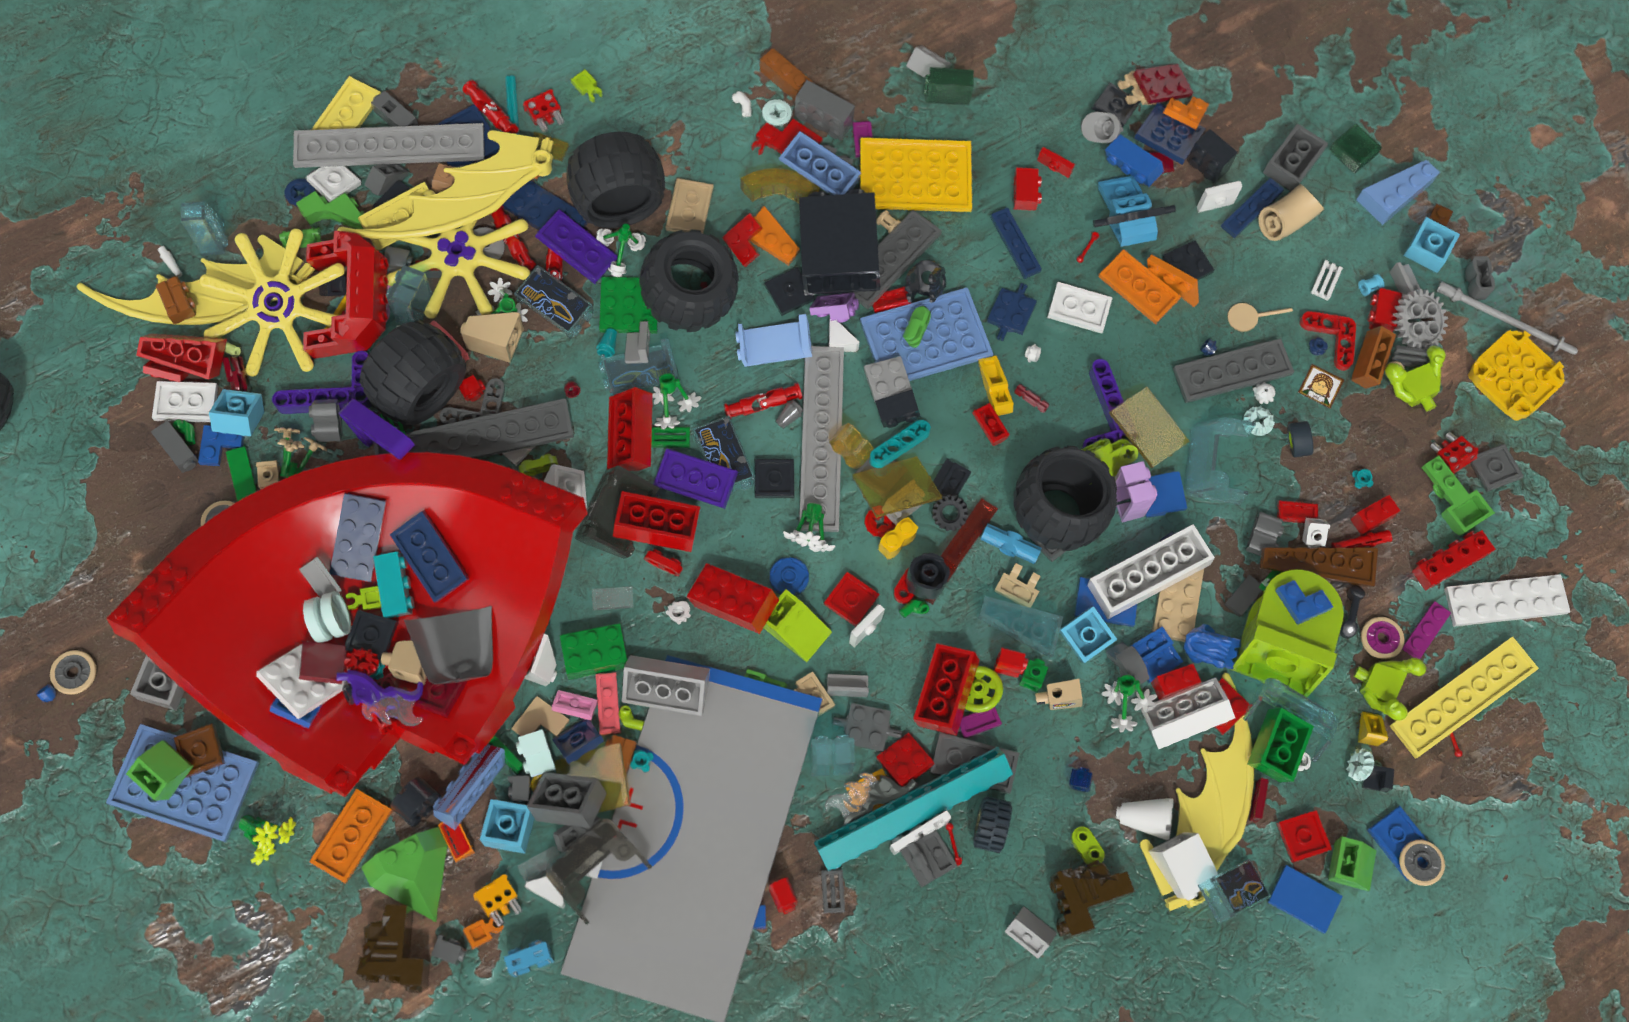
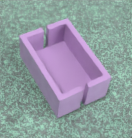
(1134, 484)

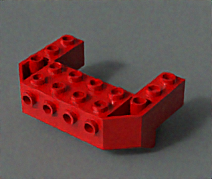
(365, 295)

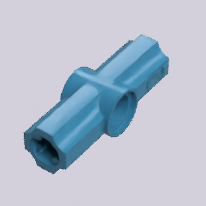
(1011, 543)

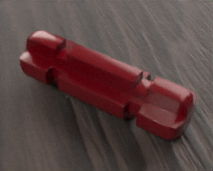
(1031, 398)

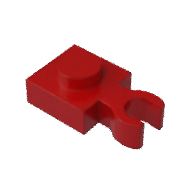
(765, 137)

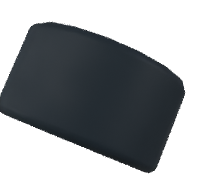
(1300, 439)

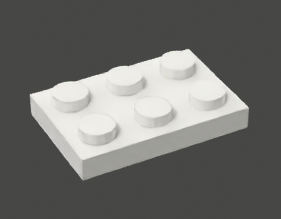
(1080, 307)
(184, 401)

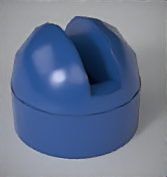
(47, 693)

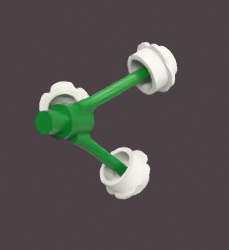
(624, 235)

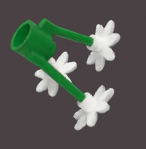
(506, 304)
(667, 387)
(812, 515)
(1122, 689)

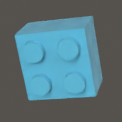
(1431, 245)
(236, 412)
(1087, 634)
(507, 826)

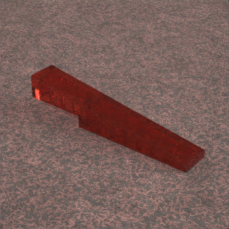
(967, 537)

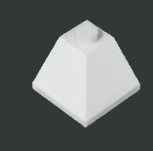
(567, 479)
(543, 665)

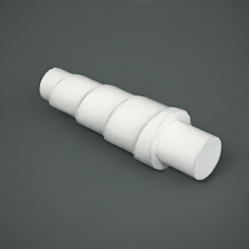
(170, 261)

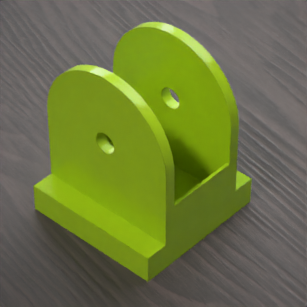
(1287, 651)

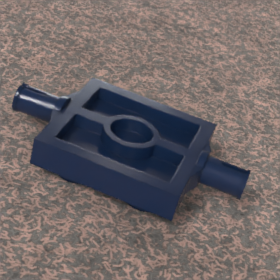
(1012, 311)

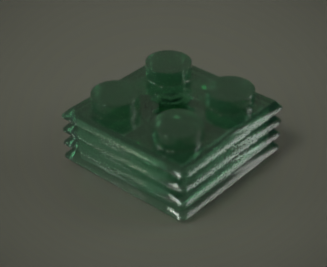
(1356, 138)

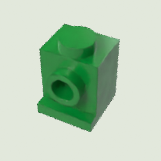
(1033, 681)

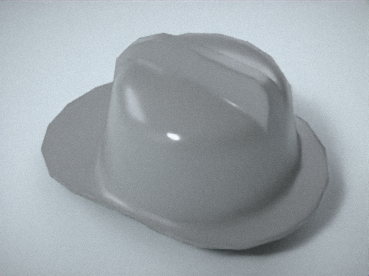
(1101, 127)

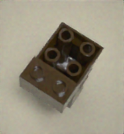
(1083, 890)
(388, 952)

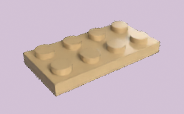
(1178, 607)

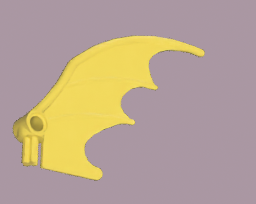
(476, 190)
(210, 304)
(1220, 809)

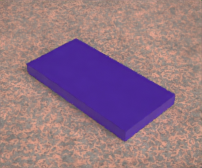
(576, 246)
(695, 478)

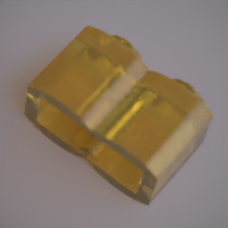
(851, 446)

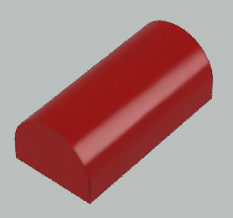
(991, 424)

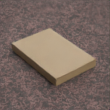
(689, 206)

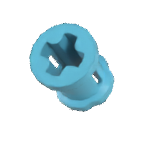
(1371, 284)

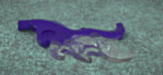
(382, 702)

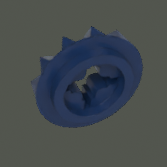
(298, 185)

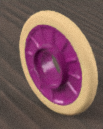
(1394, 635)

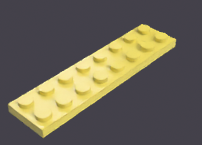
(1464, 697)

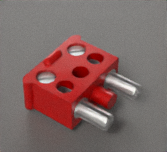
(542, 109)
(1456, 454)

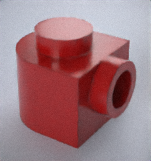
(472, 388)

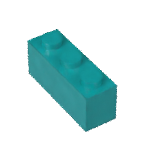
(393, 585)

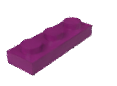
(1426, 630)

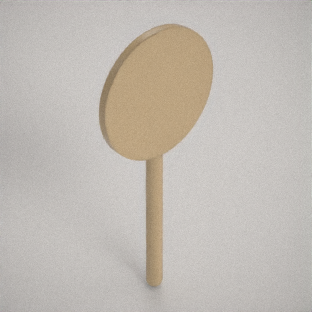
(1245, 317)

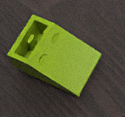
(797, 626)

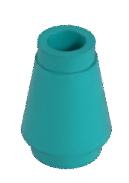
(607, 343)

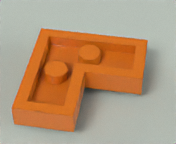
(1189, 115)

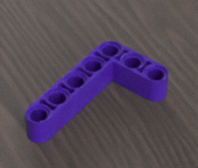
(295, 396)
(1105, 396)
(371, 427)

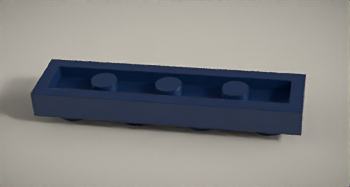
(1252, 207)
(1015, 243)

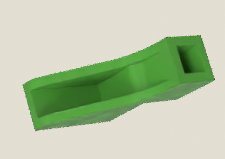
(340, 209)

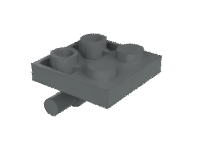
(928, 858)

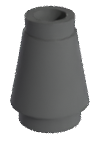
(789, 414)

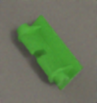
(309, 236)

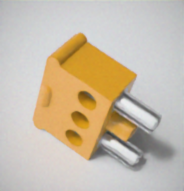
(495, 890)

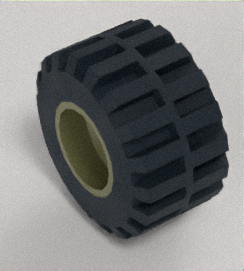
(992, 824)

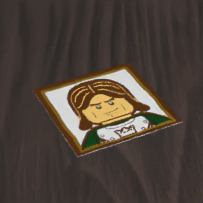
(1321, 386)

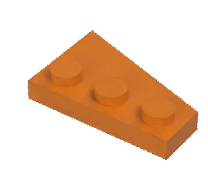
(774, 238)
(1176, 279)

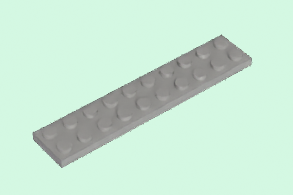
(388, 145)
(820, 423)

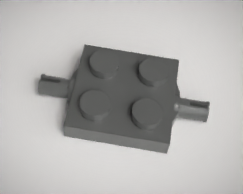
(867, 726)

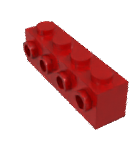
(1453, 560)

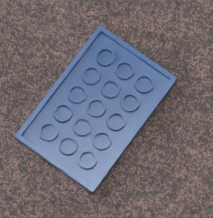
(950, 340)
(200, 804)

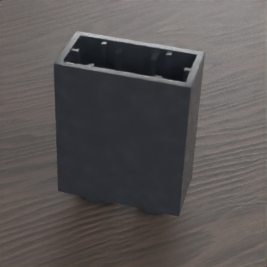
(839, 243)

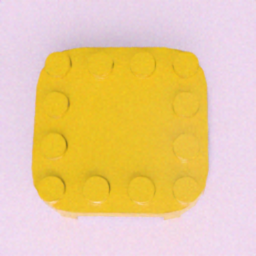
(1516, 375)

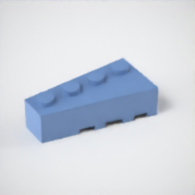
(1395, 192)

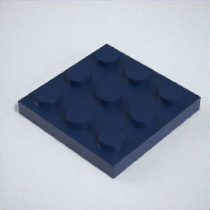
(471, 116)
(1168, 135)

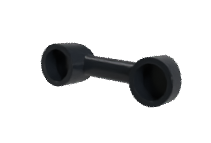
(1350, 627)

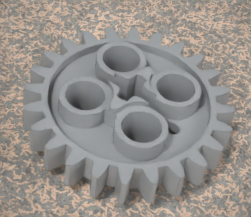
(1420, 305)

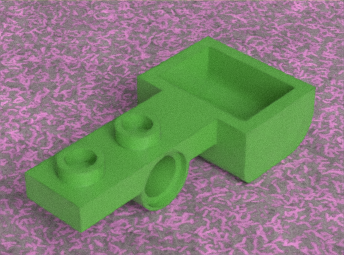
(1465, 509)

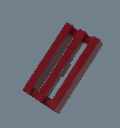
(1259, 800)

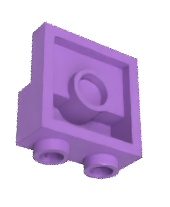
(839, 306)

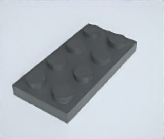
(956, 751)

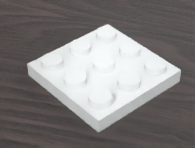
(297, 695)

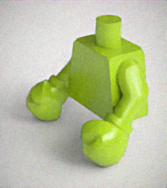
(1420, 383)
(1383, 684)

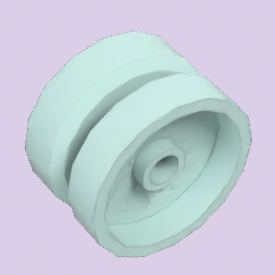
(327, 617)

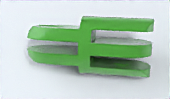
(917, 326)

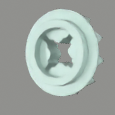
(781, 107)
(1267, 424)
(1360, 772)

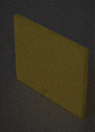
(1149, 427)
(896, 487)
(606, 766)

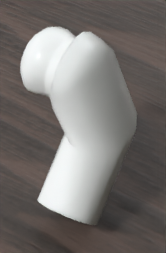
(740, 97)

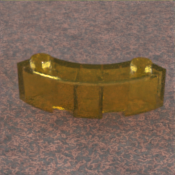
(777, 181)

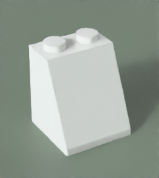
(1184, 864)

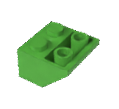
(159, 771)
(1352, 863)

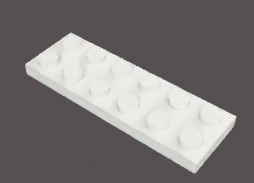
(1507, 600)

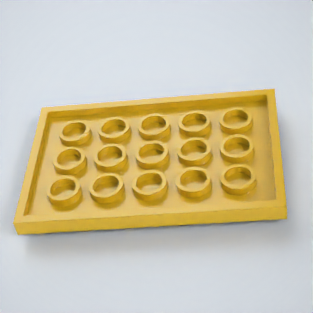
(917, 174)

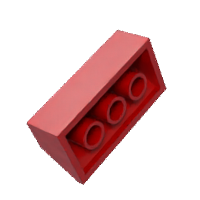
(630, 430)

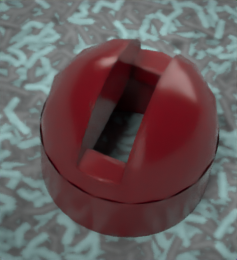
(575, 389)

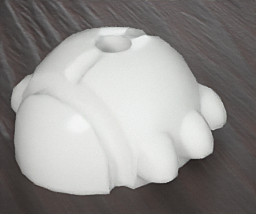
(1263, 396)
(679, 608)

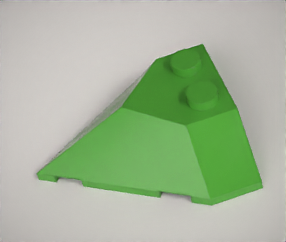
(411, 871)

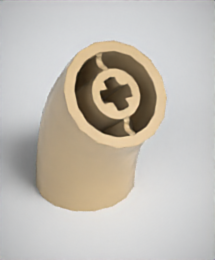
(1289, 214)

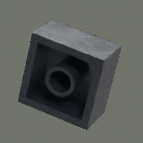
(1212, 156)

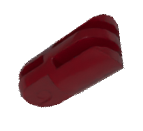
(235, 373)

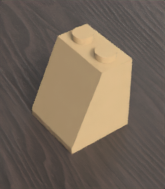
(493, 334)

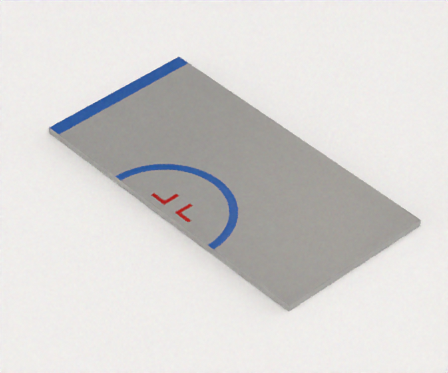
(711, 832)

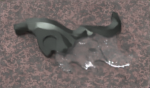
(866, 794)

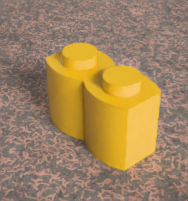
(899, 537)

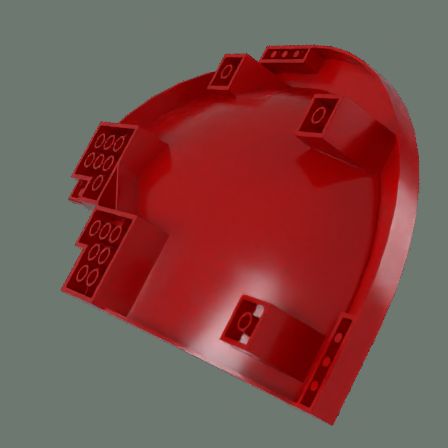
(237, 599)

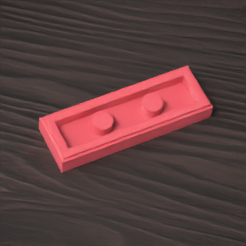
(608, 703)

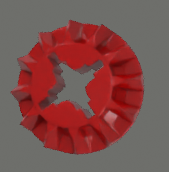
(871, 525)
(368, 667)

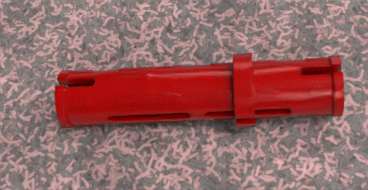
(1369, 540)

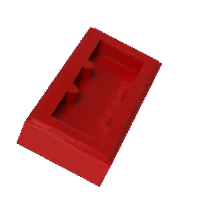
(1055, 162)
(891, 300)
(1296, 511)

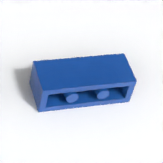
(1134, 161)

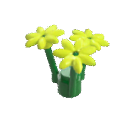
(252, 826)

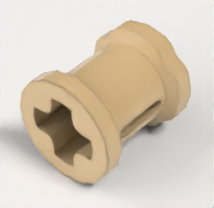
(887, 221)

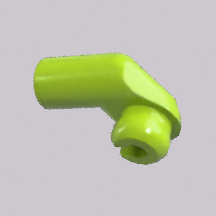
(628, 720)

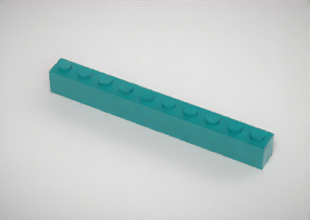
(913, 808)

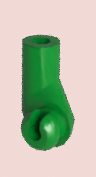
(186, 429)

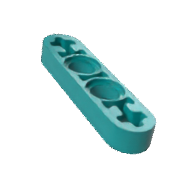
(898, 442)

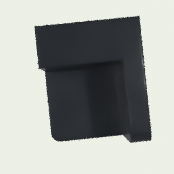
(334, 288)
(1380, 779)

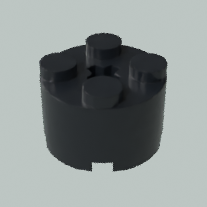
(927, 576)
(415, 801)

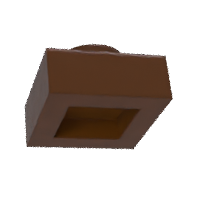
(1440, 214)

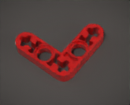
(1336, 329)

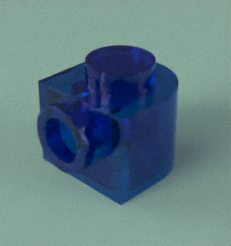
(1081, 779)

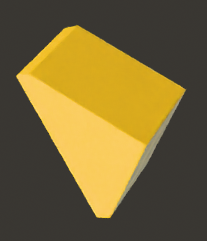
(1372, 729)

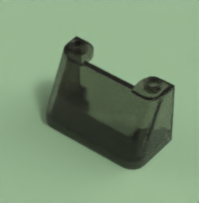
(599, 522)

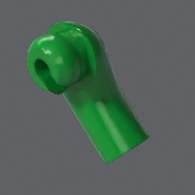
(914, 606)

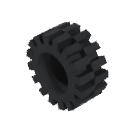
(944, 523)

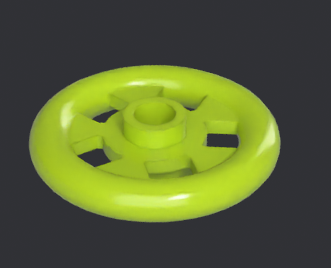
(988, 702)

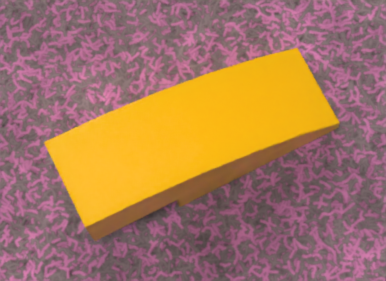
(996, 385)

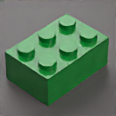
(593, 651)
(1280, 745)

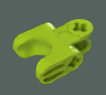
(1114, 454)

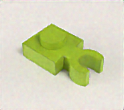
(586, 84)
(369, 599)

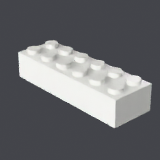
(1150, 571)

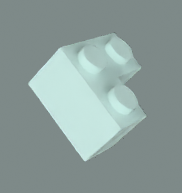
(536, 752)

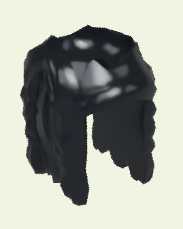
(917, 285)

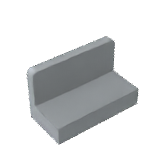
(923, 59)
(1404, 278)
(638, 345)
(319, 578)
(847, 685)
(1031, 932)

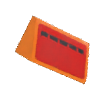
(457, 841)

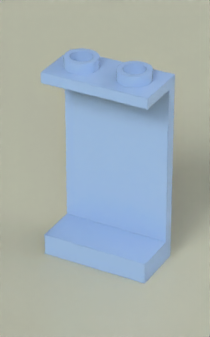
(774, 343)

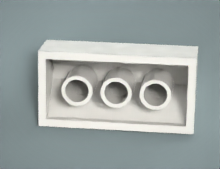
(1188, 713)

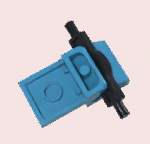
(1129, 211)

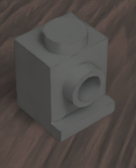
(520, 790)
(449, 951)

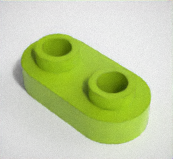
(537, 466)
(1086, 847)

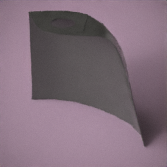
(454, 645)

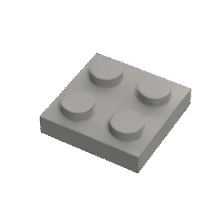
(887, 378)

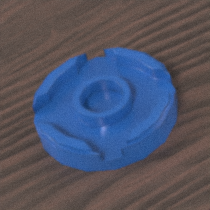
(789, 575)

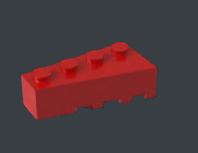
(186, 353)

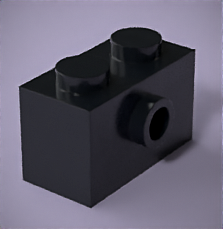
(897, 409)

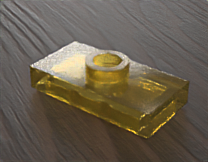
(559, 147)

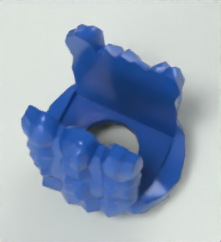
(1210, 647)

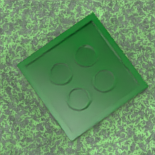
(623, 306)

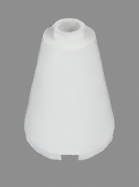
(1148, 816)

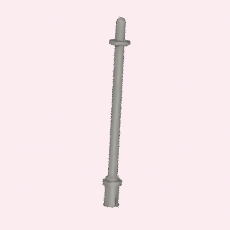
(1456, 295)

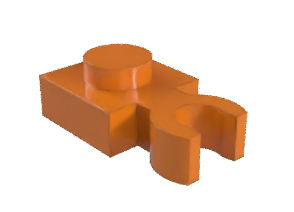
(480, 932)

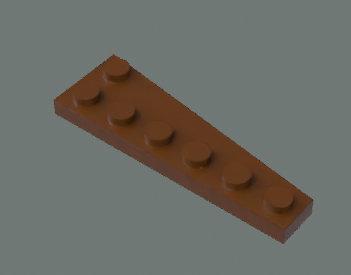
(1335, 564)

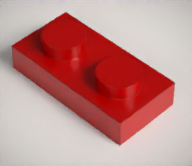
(159, 370)

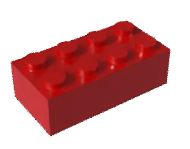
(656, 521)
(733, 598)
(946, 689)

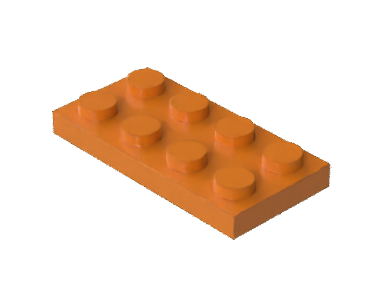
(1139, 286)
(351, 836)

